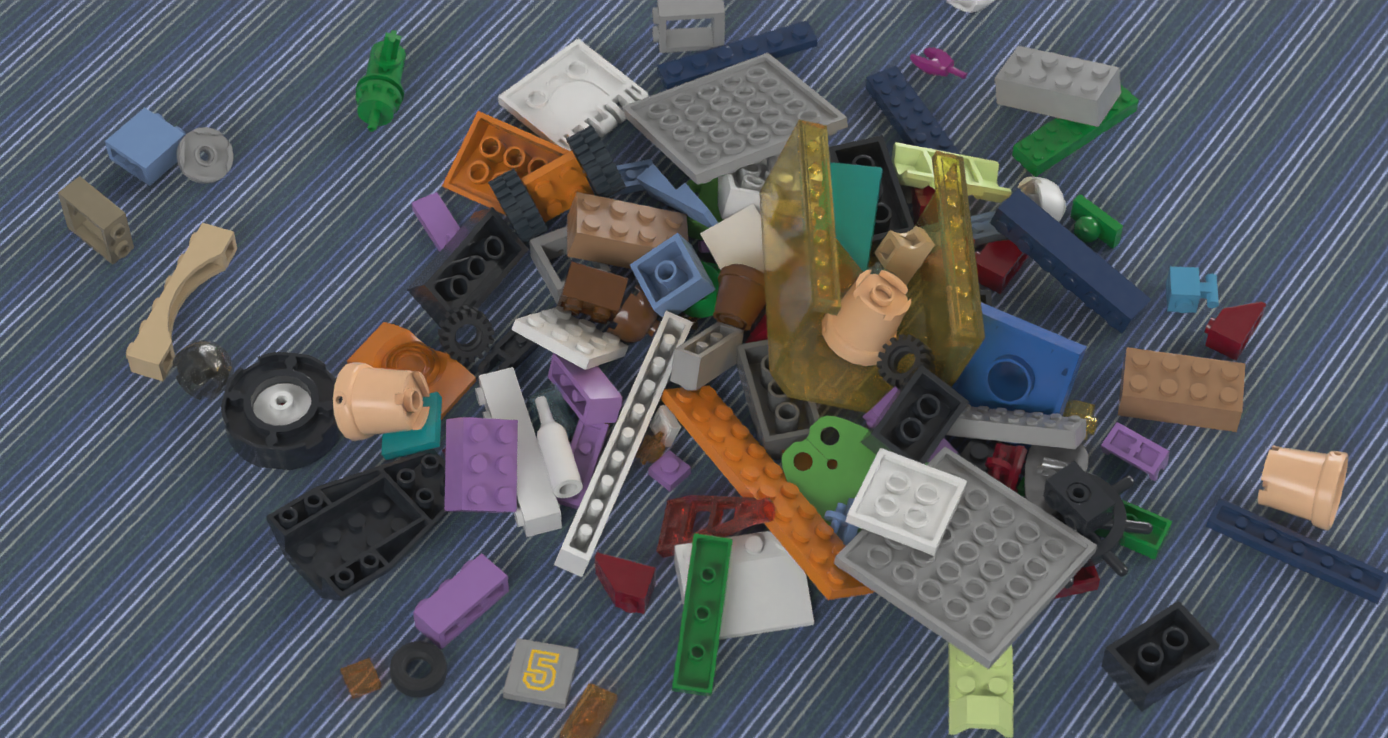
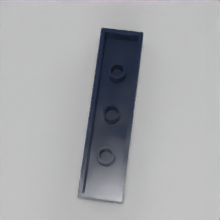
(907, 111)

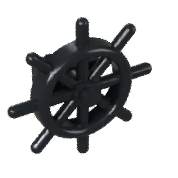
(1092, 504)

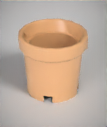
(867, 318)
(378, 400)
(1304, 483)

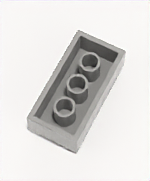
(1058, 85)

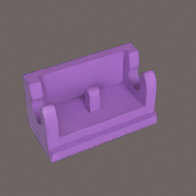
(1136, 450)

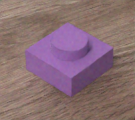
(669, 470)

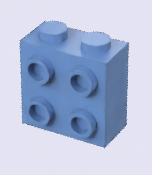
(145, 146)

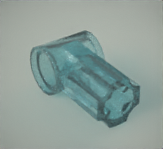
(557, 407)

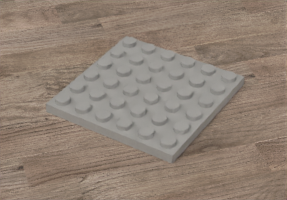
(730, 117)
(989, 572)

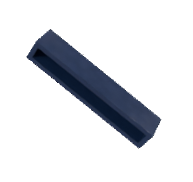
(1070, 261)

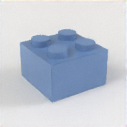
(672, 276)

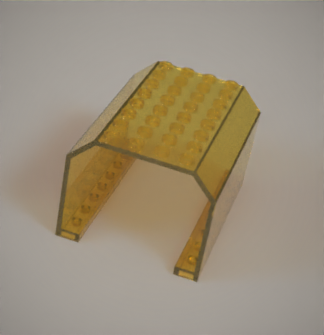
(805, 283)

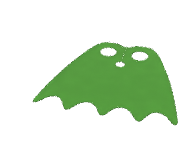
(827, 486)

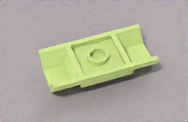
(915, 169)
(980, 695)

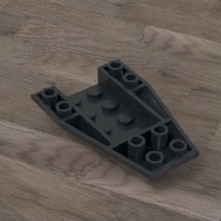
(361, 524)

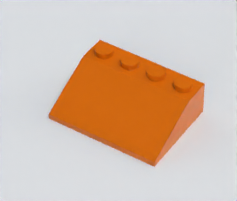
(491, 151)

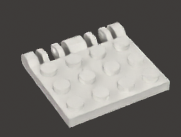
(570, 94)

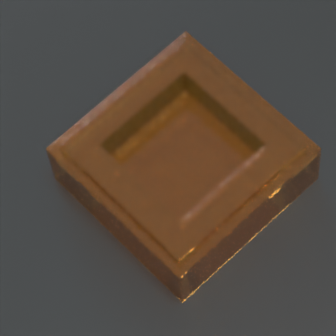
(360, 678)

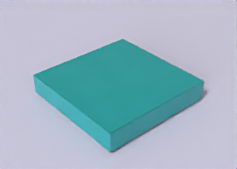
(413, 441)

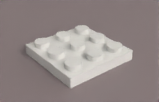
(570, 337)
(906, 501)

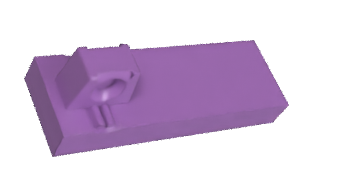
(436, 219)
(586, 449)

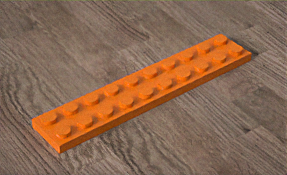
(757, 476)

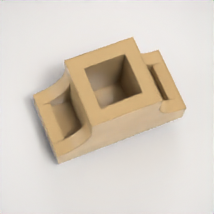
(904, 252)

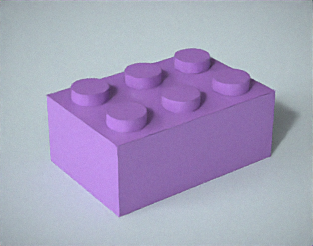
(481, 465)

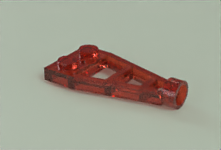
(682, 511)

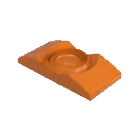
(401, 350)

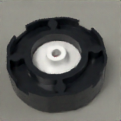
(281, 411)

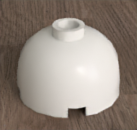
(1045, 194)

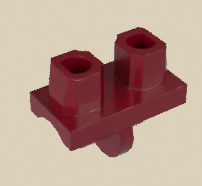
(1006, 464)

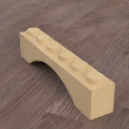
(206, 256)

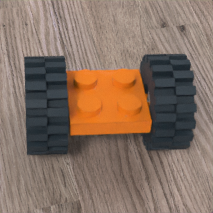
(556, 184)

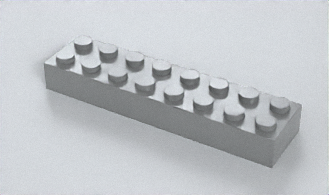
(1020, 427)

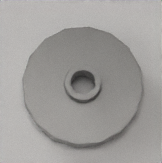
(218, 150)

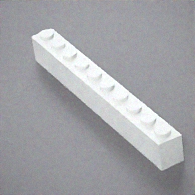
(622, 446)

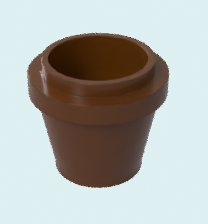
(739, 296)

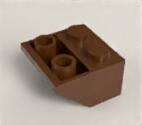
(592, 293)

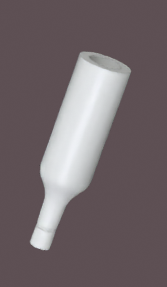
(557, 453)

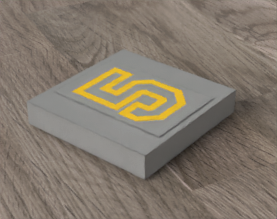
(541, 673)

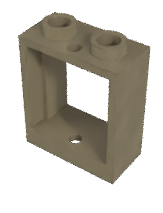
(96, 220)

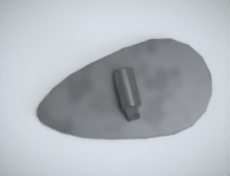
(1043, 463)

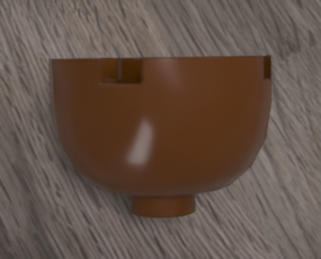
(635, 318)

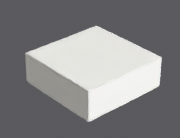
(667, 423)

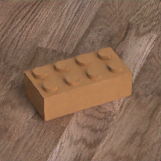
(618, 230)
(1181, 389)

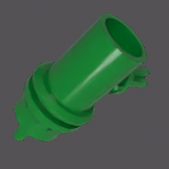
(380, 90)

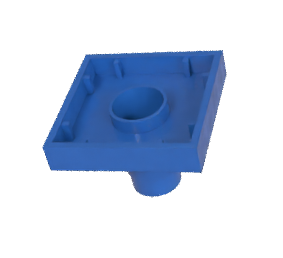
(1020, 367)

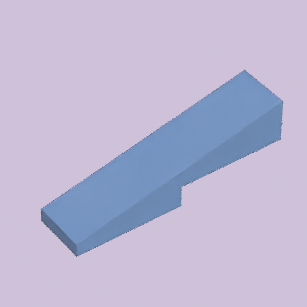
(680, 199)

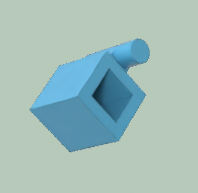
(1185, 290)

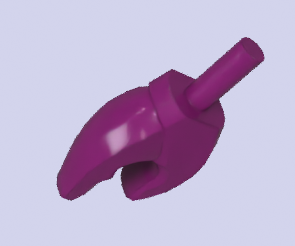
(940, 63)

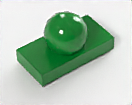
(1094, 223)

